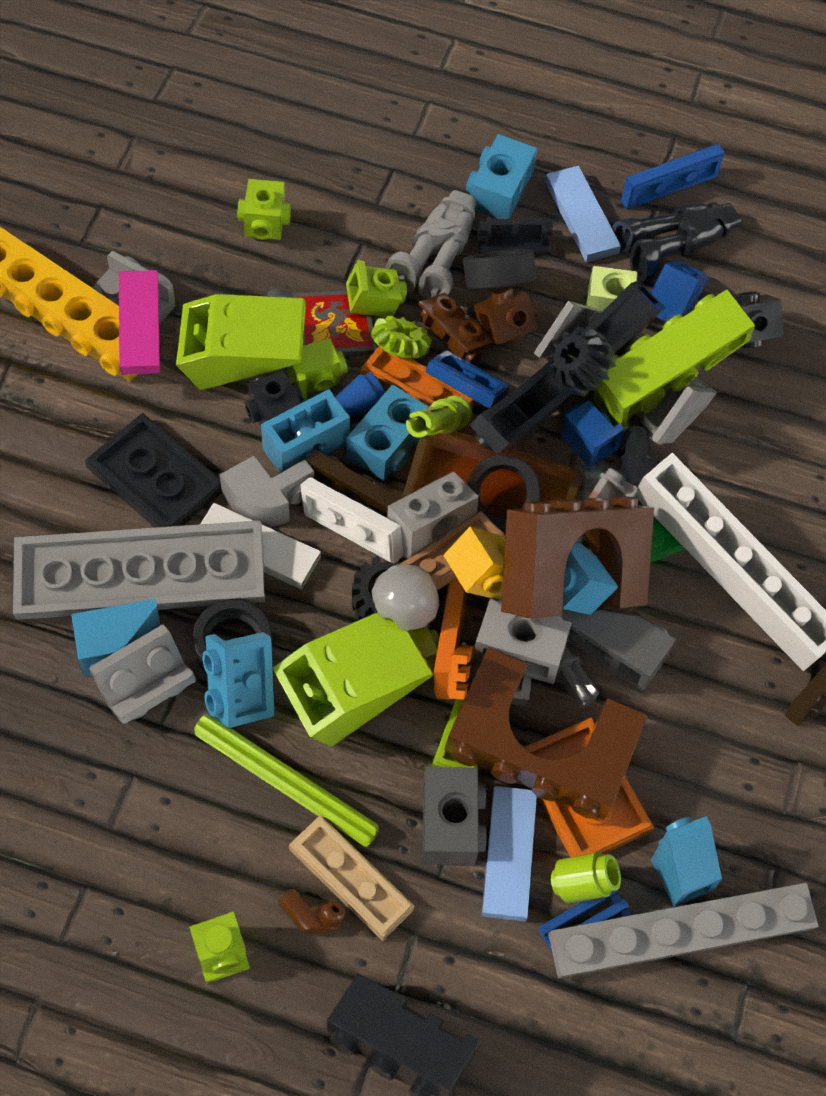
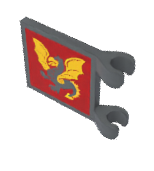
(330, 317)

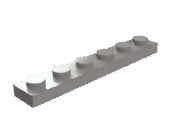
(682, 930)

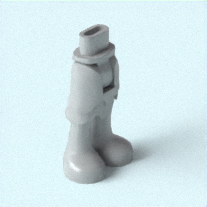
(441, 234)

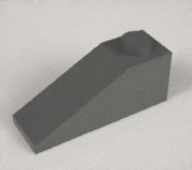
(620, 644)

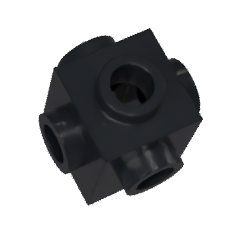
(766, 315)
(271, 397)

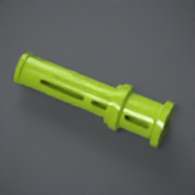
(440, 419)

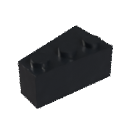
(399, 1039)

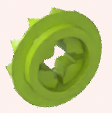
(401, 337)

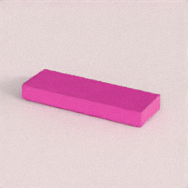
(139, 322)

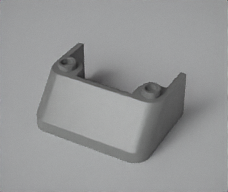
(675, 410)

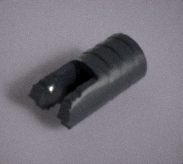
(637, 459)

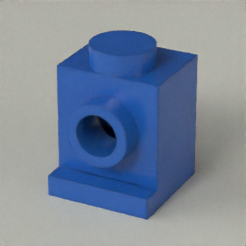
(590, 433)

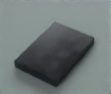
(154, 474)

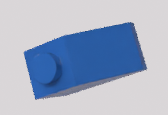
(679, 288)

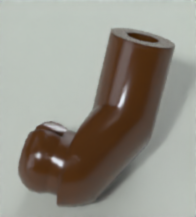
(312, 919)

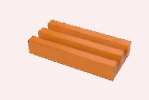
(459, 672)

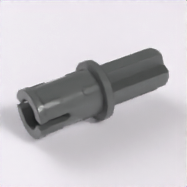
(576, 679)

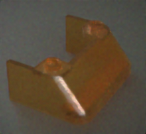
(502, 489)

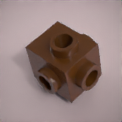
(507, 315)

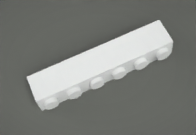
(736, 560)

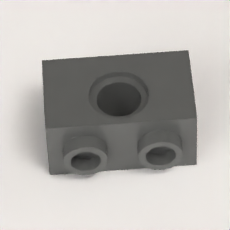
(447, 841)

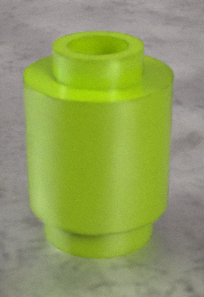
(585, 877)

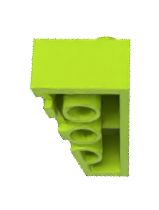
(672, 357)

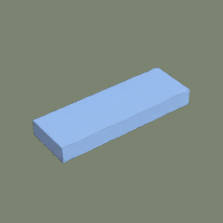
(582, 214)
(509, 854)

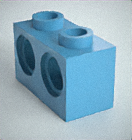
(381, 429)

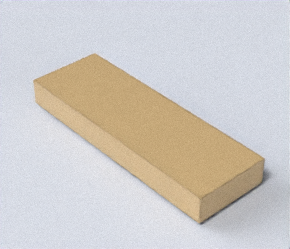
(351, 877)

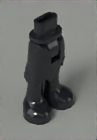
(695, 227)

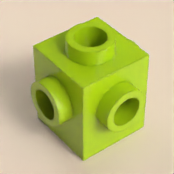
(264, 209)

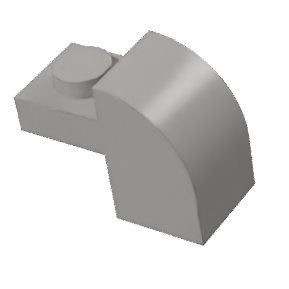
(264, 498)

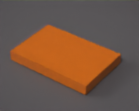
(580, 834)

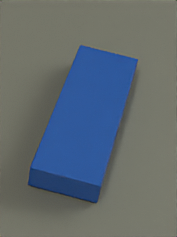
(672, 176)

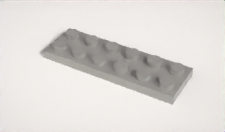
(120, 567)

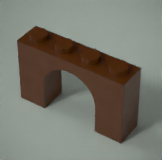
(542, 538)
(583, 781)

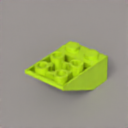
(239, 337)
(351, 676)

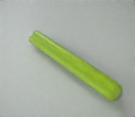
(287, 780)

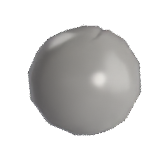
(406, 596)

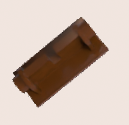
(447, 319)

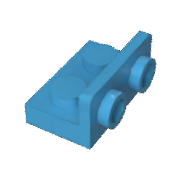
(239, 679)

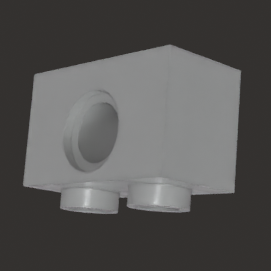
(432, 512)
(541, 654)

